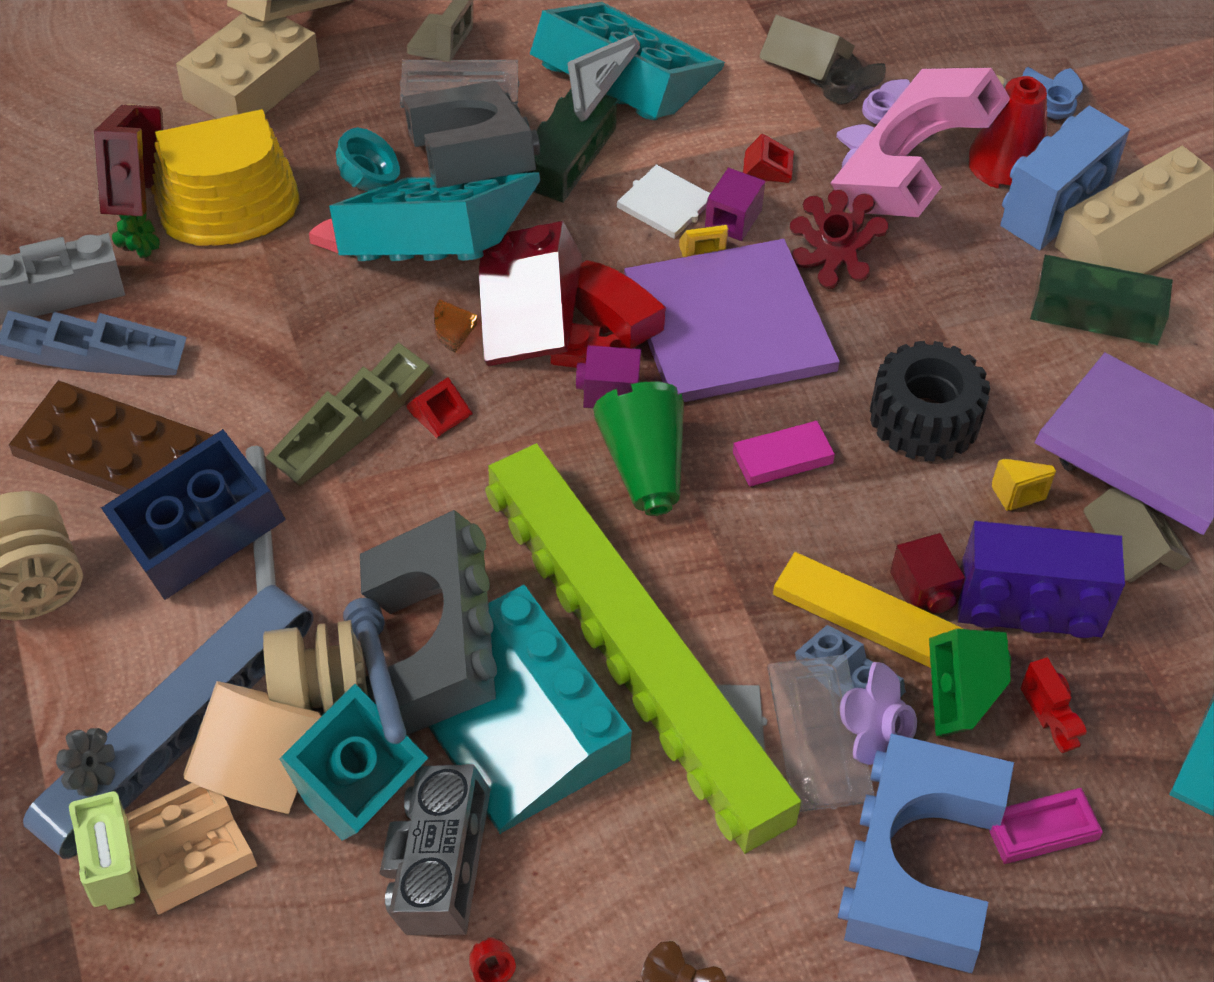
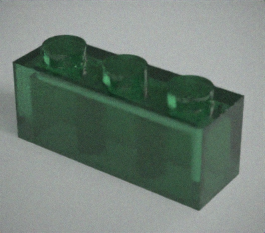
(571, 145)
(1101, 299)

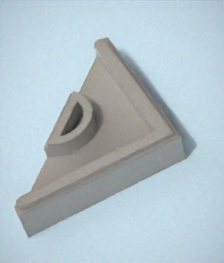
(597, 71)

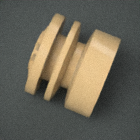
(35, 557)
(314, 675)

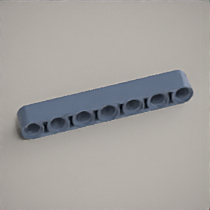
(172, 714)

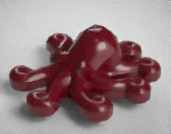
(837, 236)

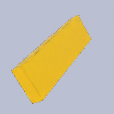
(860, 608)

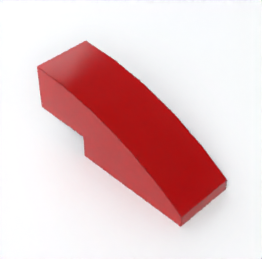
(618, 304)

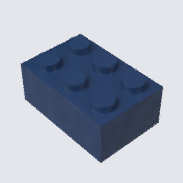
(194, 513)

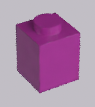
(735, 203)
(607, 370)

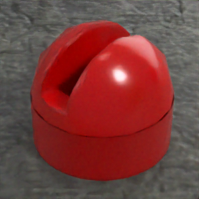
(498, 973)

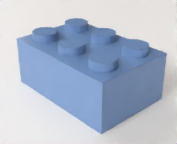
(1062, 174)

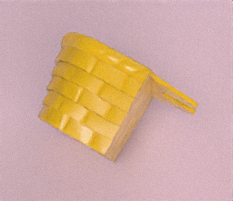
(222, 180)

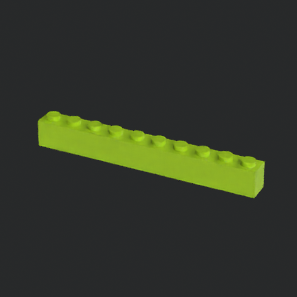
(643, 651)

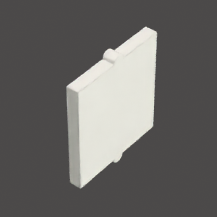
(664, 201)

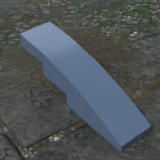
(98, 347)

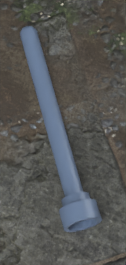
(367, 625)

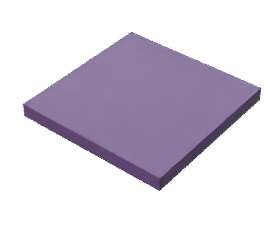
(735, 321)
(1139, 440)

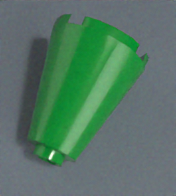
(645, 442)

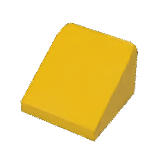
(703, 240)
(1021, 482)

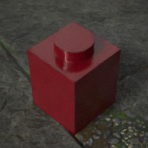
(927, 574)

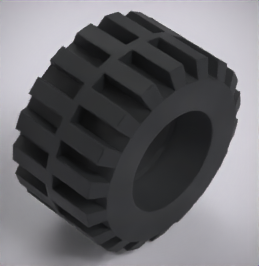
(932, 374)

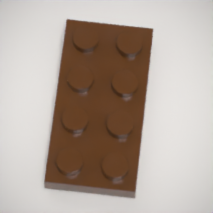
(101, 439)

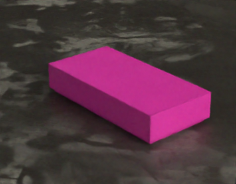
(783, 453)
(1045, 826)

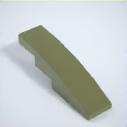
(349, 417)

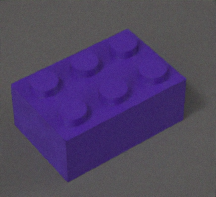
(1040, 579)

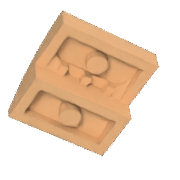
(242, 747)
(186, 845)

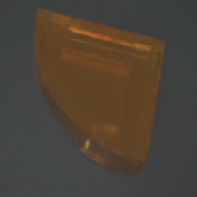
(453, 324)

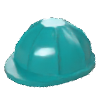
(366, 159)

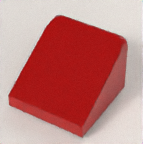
(769, 160)
(440, 408)

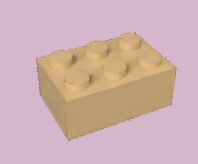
(248, 66)

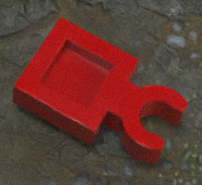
(580, 338)
(1050, 699)

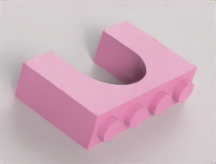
(928, 105)

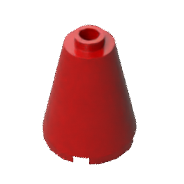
(1012, 133)

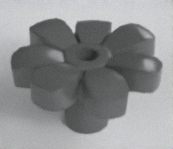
(86, 761)

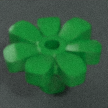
(136, 234)

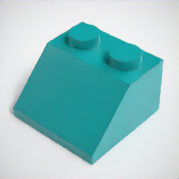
(347, 764)

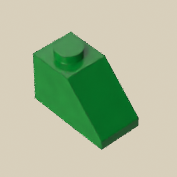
(967, 676)

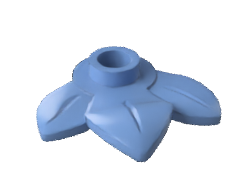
(1060, 92)

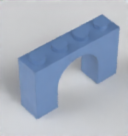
(888, 905)

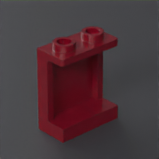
(126, 158)

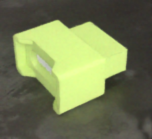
(105, 850)

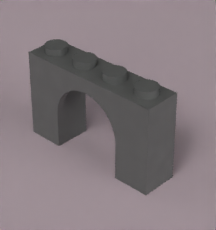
(471, 133)
(457, 662)

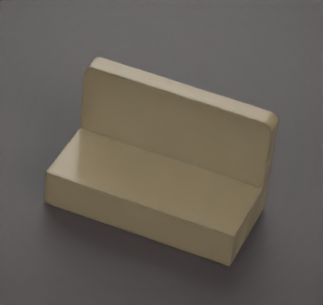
(443, 34)
(803, 48)
(1144, 533)

